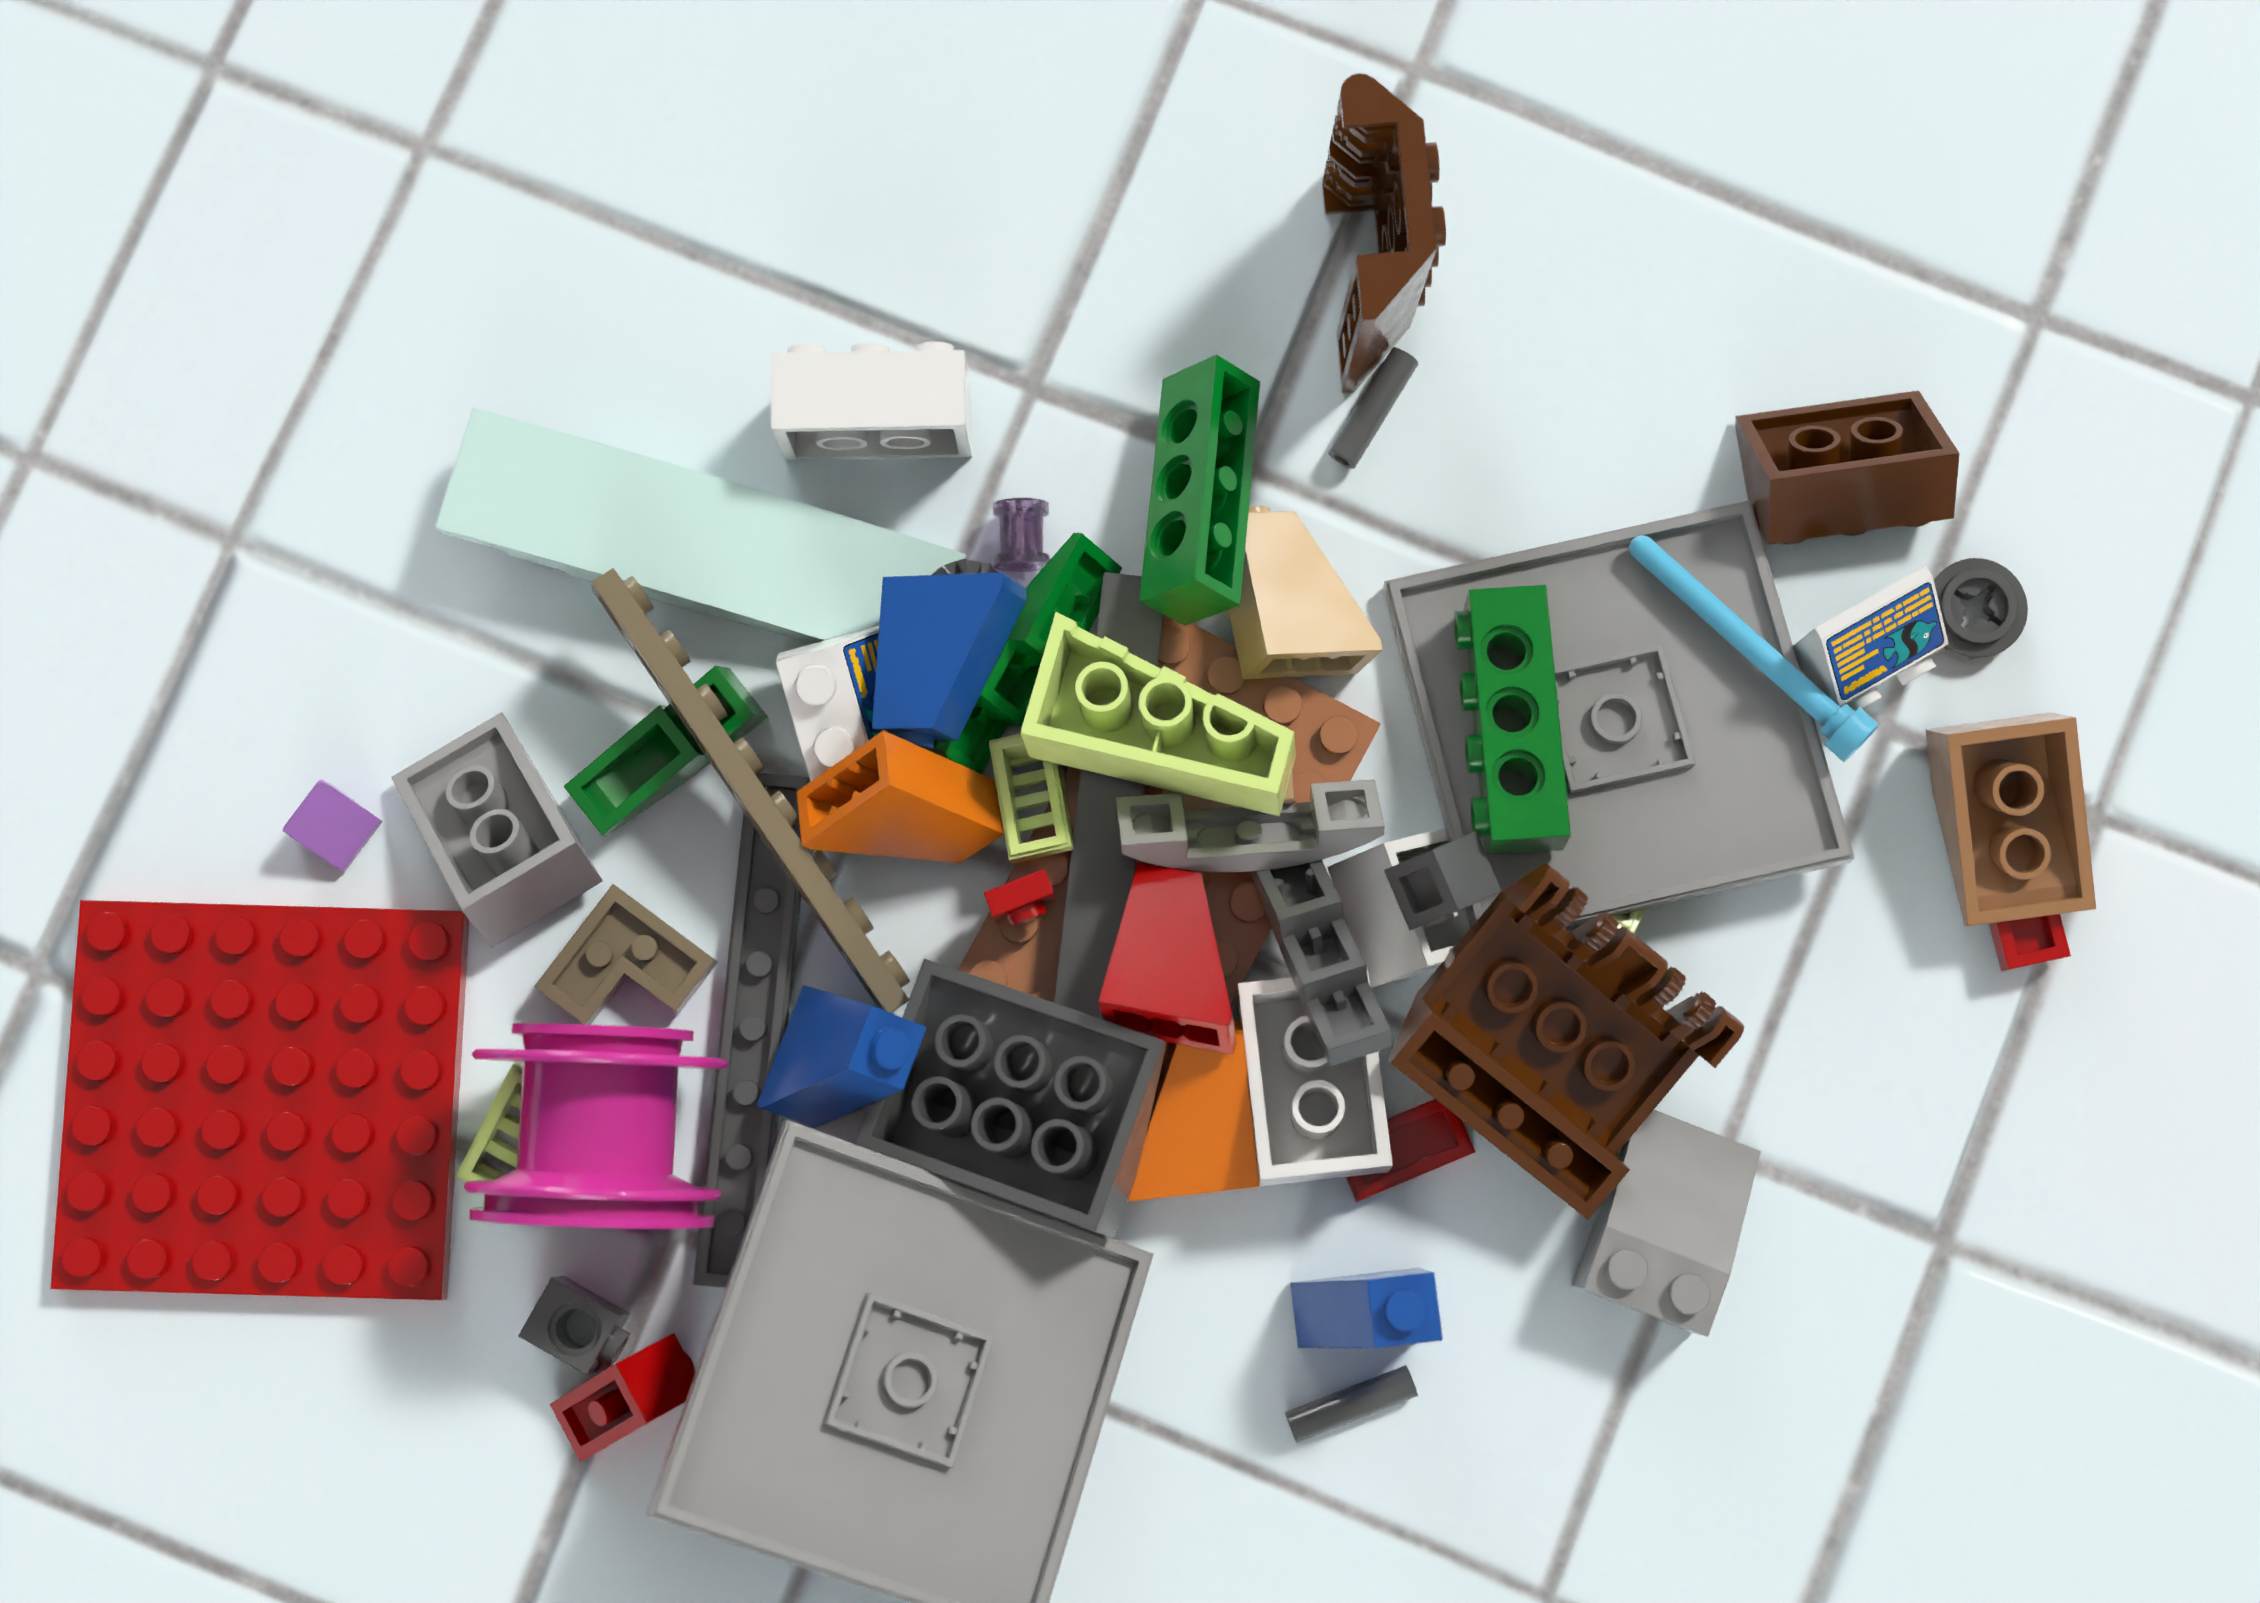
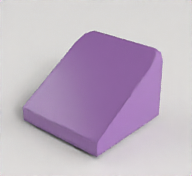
(332, 825)

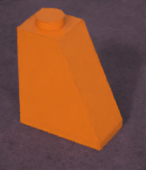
(899, 804)
(1199, 1125)

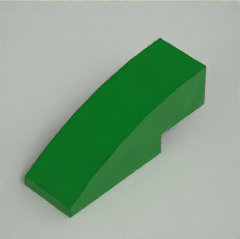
(657, 756)

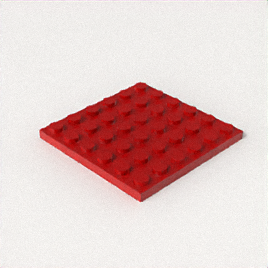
(261, 1100)

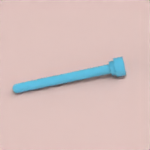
(1841, 725)

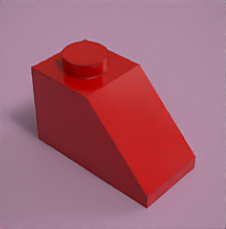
(625, 1397)

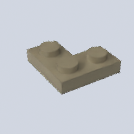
(619, 942)

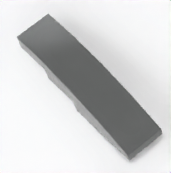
(1323, 960)

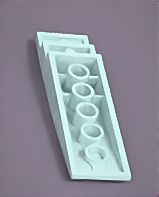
(674, 531)

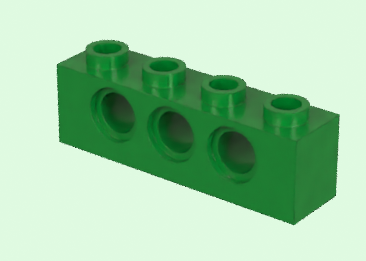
(1200, 491)
(1520, 622)

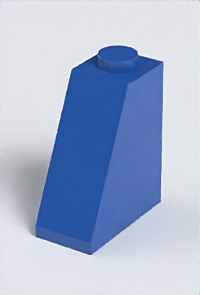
(939, 650)
(838, 1058)
(1367, 1310)

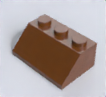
(1847, 467)

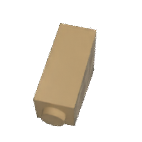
(1295, 607)

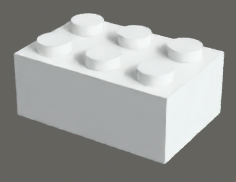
(871, 402)
(1304, 1113)

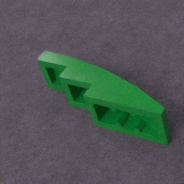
(1065, 585)

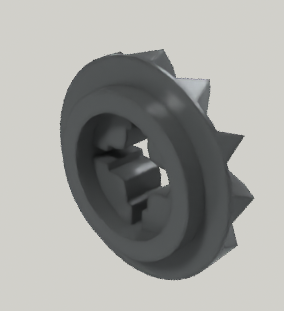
(2004, 606)

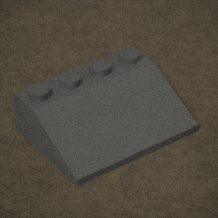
(1021, 1099)

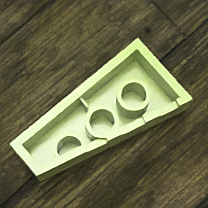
(1150, 726)

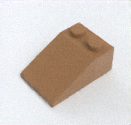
(2013, 816)

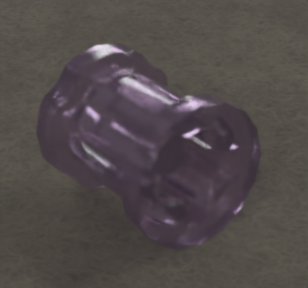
(1021, 534)

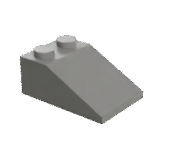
(495, 830)
(1671, 1223)

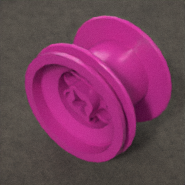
(596, 1131)

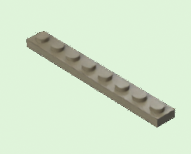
(737, 768)

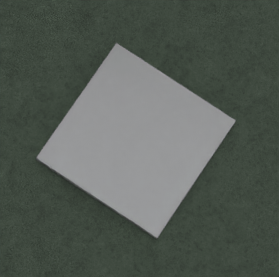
(1673, 744)
(901, 1380)

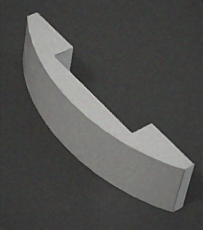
(1247, 840)

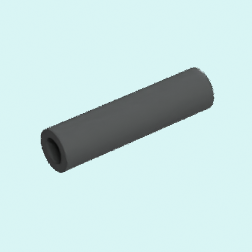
(1373, 408)
(1351, 1404)

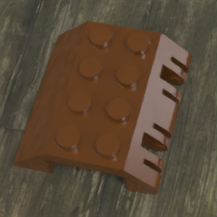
(1387, 168)
(1556, 1035)

